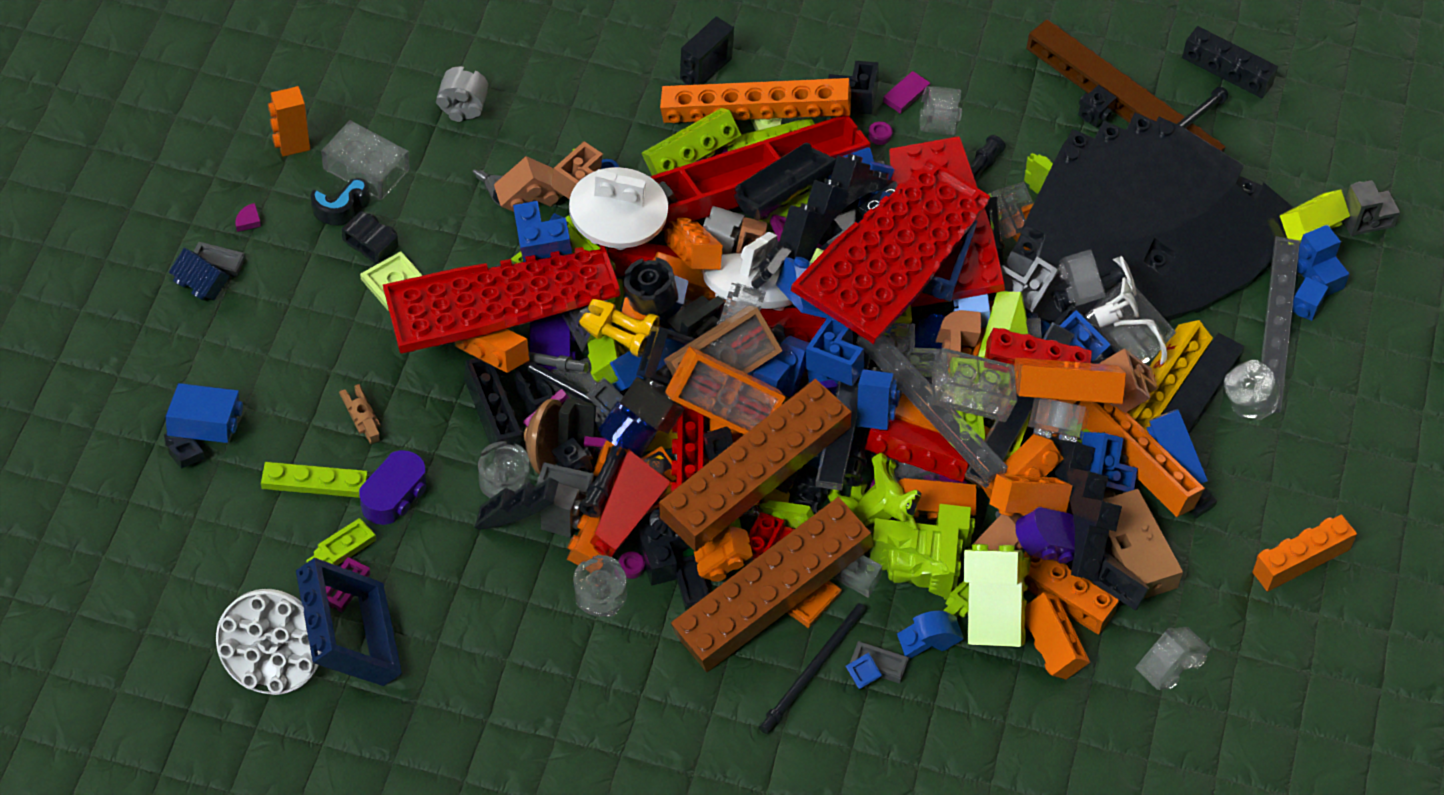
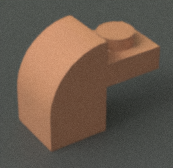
(960, 329)

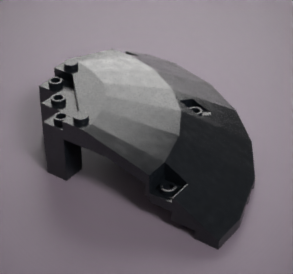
(1148, 199)

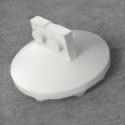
(618, 207)
(742, 269)
(266, 641)

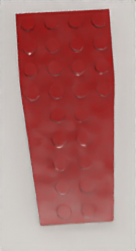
(893, 252)
(981, 268)
(484, 299)

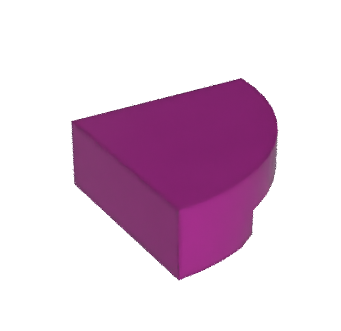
(247, 218)

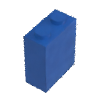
(203, 413)

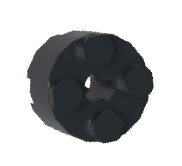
(651, 286)

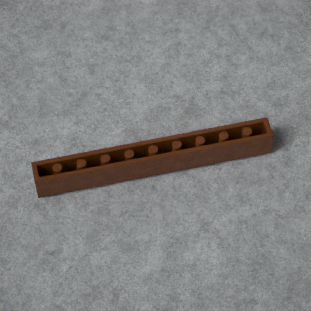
(1089, 70)

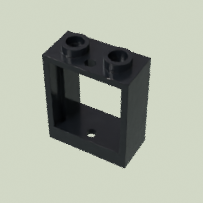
(706, 52)
(653, 351)

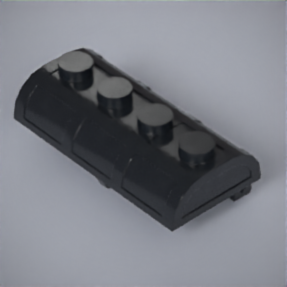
(783, 181)

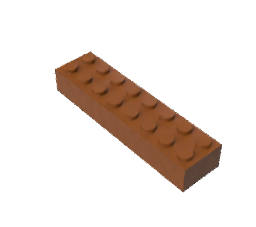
(755, 465)
(772, 584)

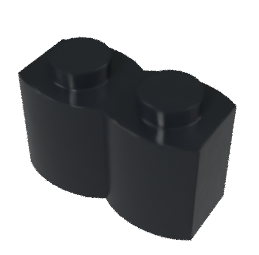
(370, 237)
(531, 388)

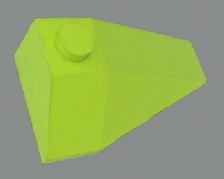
(1006, 313)

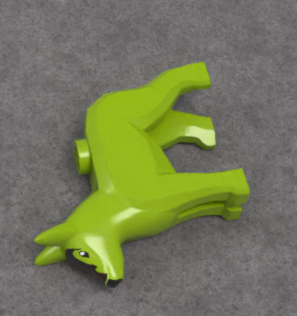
(883, 499)

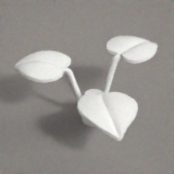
(1111, 311)

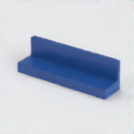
(628, 364)

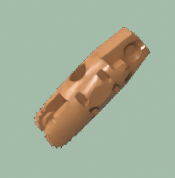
(362, 414)

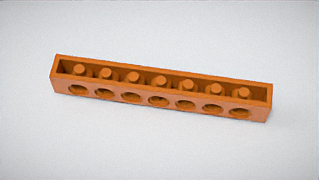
(757, 100)

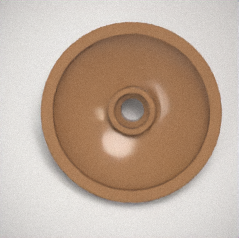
(542, 434)

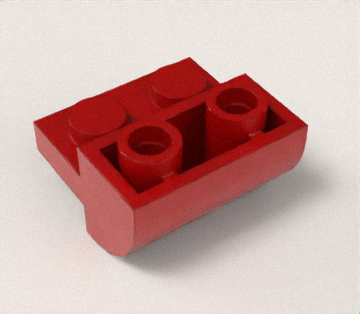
(766, 533)

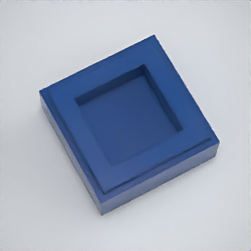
(864, 671)

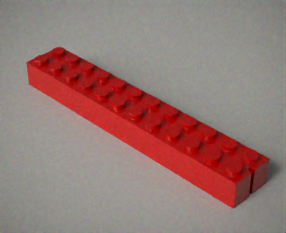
(714, 179)

